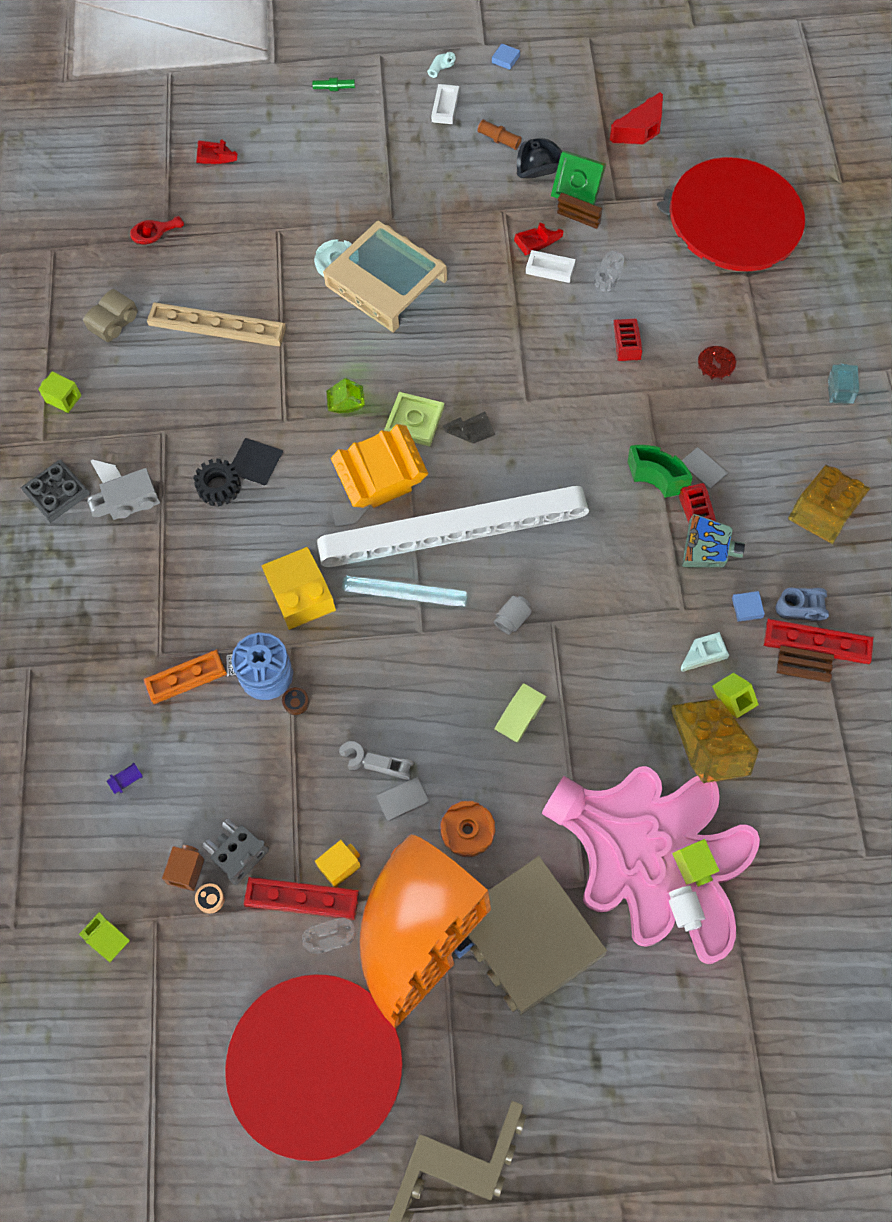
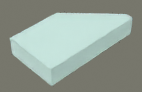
(705, 651)

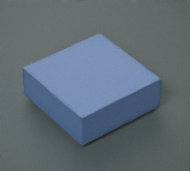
(505, 56)
(748, 606)

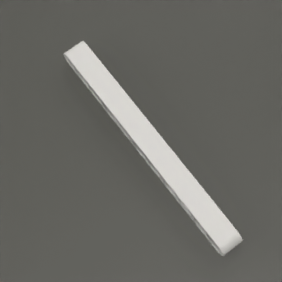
(452, 526)

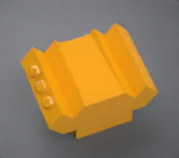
(380, 467)

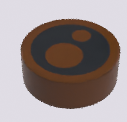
(295, 701)

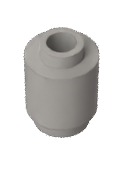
(513, 614)

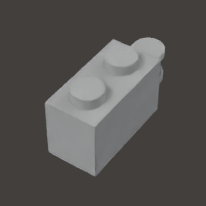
(124, 495)

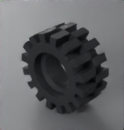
(212, 471)

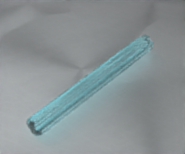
(405, 591)

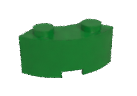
(658, 468)

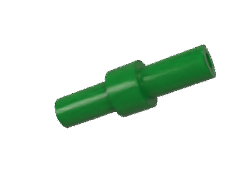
(333, 84)

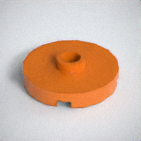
(467, 814)

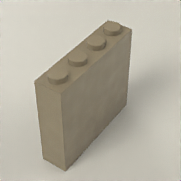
(533, 937)

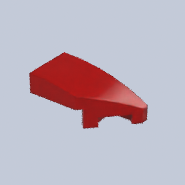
(214, 153)
(537, 238)

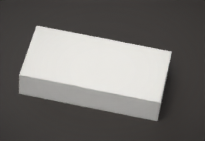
(445, 104)
(550, 266)

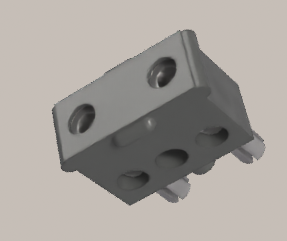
(247, 852)

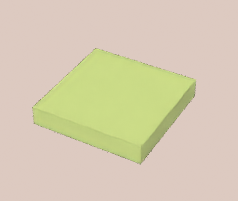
(419, 416)

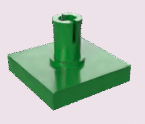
(578, 177)

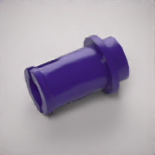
(124, 778)

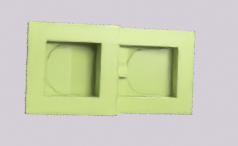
(520, 712)

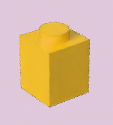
(338, 863)

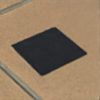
(256, 461)

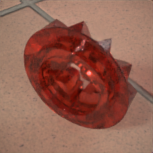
(721, 355)

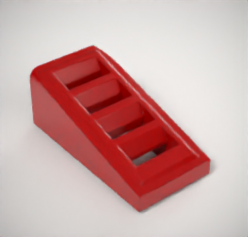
(628, 352)
(693, 496)

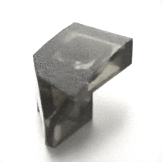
(472, 429)

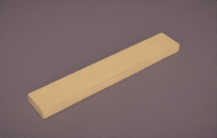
(216, 324)

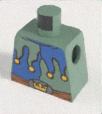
(709, 544)

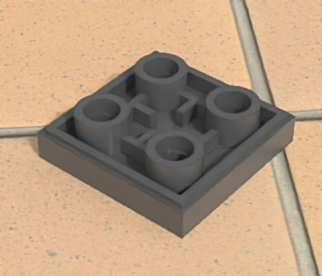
(55, 490)

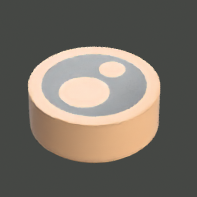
(209, 898)

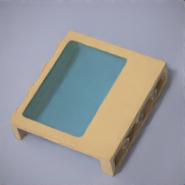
(383, 274)

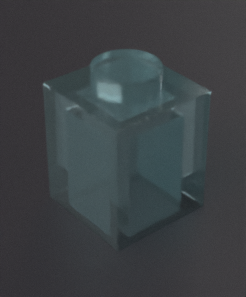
(843, 383)

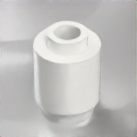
(686, 908)

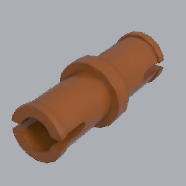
(499, 134)

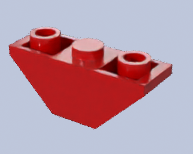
(640, 123)

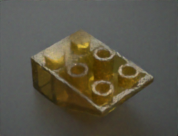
(828, 503)
(714, 740)

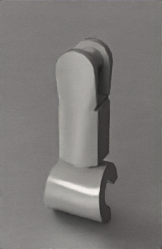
(375, 761)

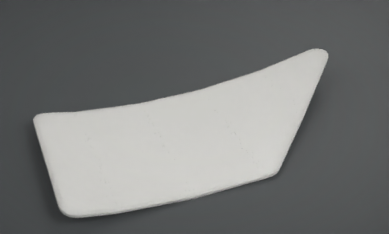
(105, 471)

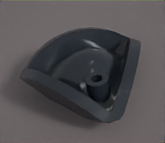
(538, 158)

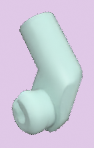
(441, 62)

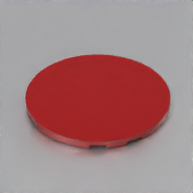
(737, 213)
(313, 1068)

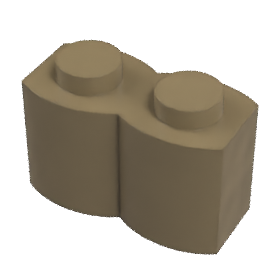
(110, 315)

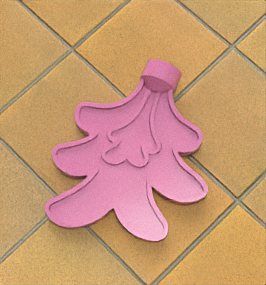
(631, 847)

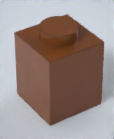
(183, 867)

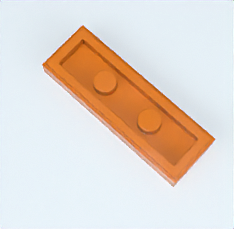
(185, 676)

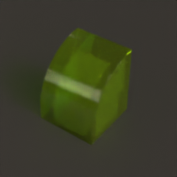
(345, 397)

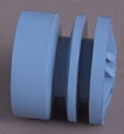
(263, 679)

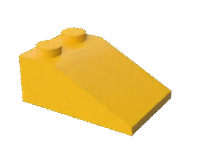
(298, 588)

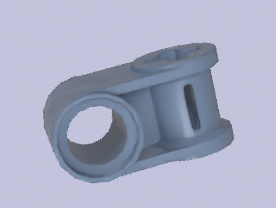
(808, 604)

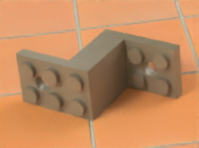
(457, 1167)

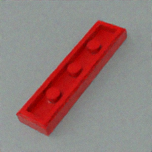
(837, 643)
(301, 898)

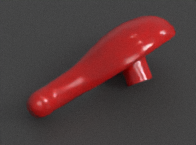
(150, 231)

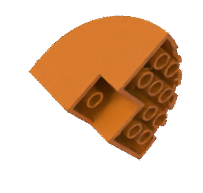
(414, 923)

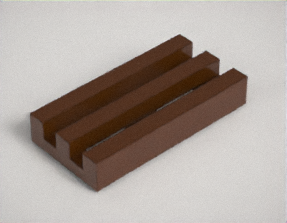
(579, 210)
(827, 660)

